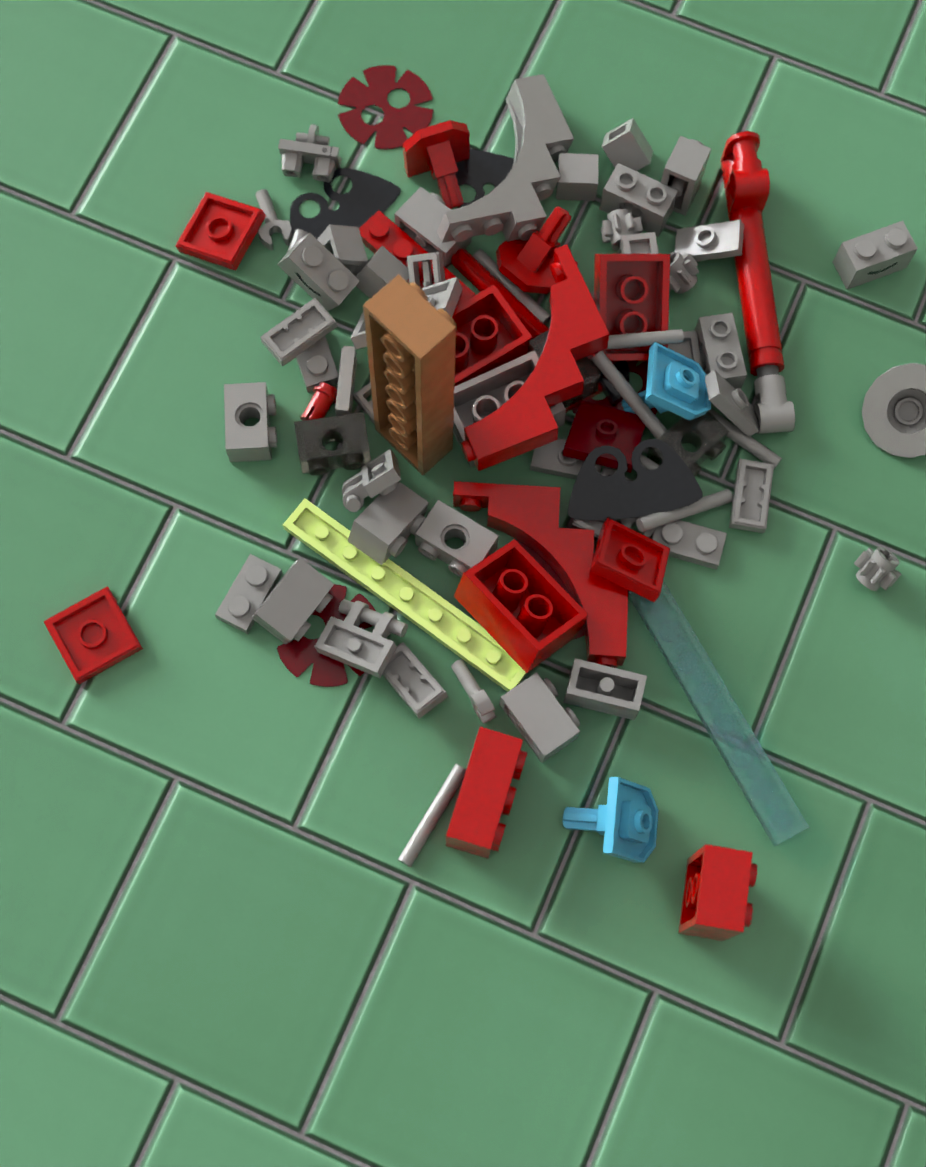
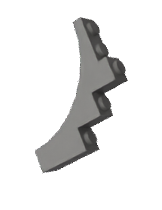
(515, 202)

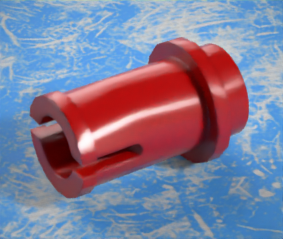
(320, 402)

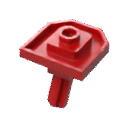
(438, 151)
(529, 261)

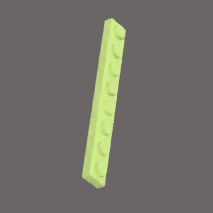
(405, 595)

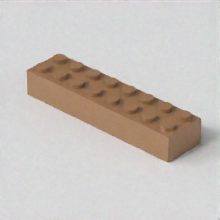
(411, 372)

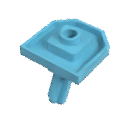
(674, 384)
(625, 822)

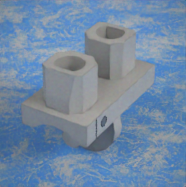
(309, 149)

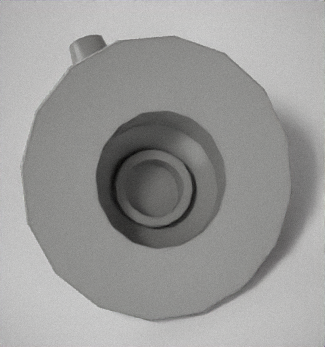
(897, 410)

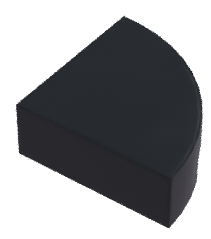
(609, 391)

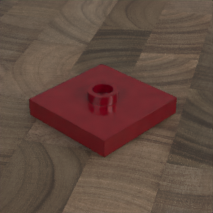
(603, 426)

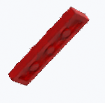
(383, 232)

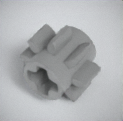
(619, 223)
(682, 272)
(877, 568)

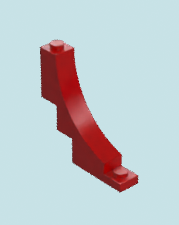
(526, 418)
(533, 518)

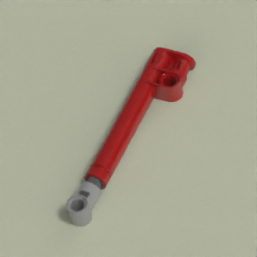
(746, 195)

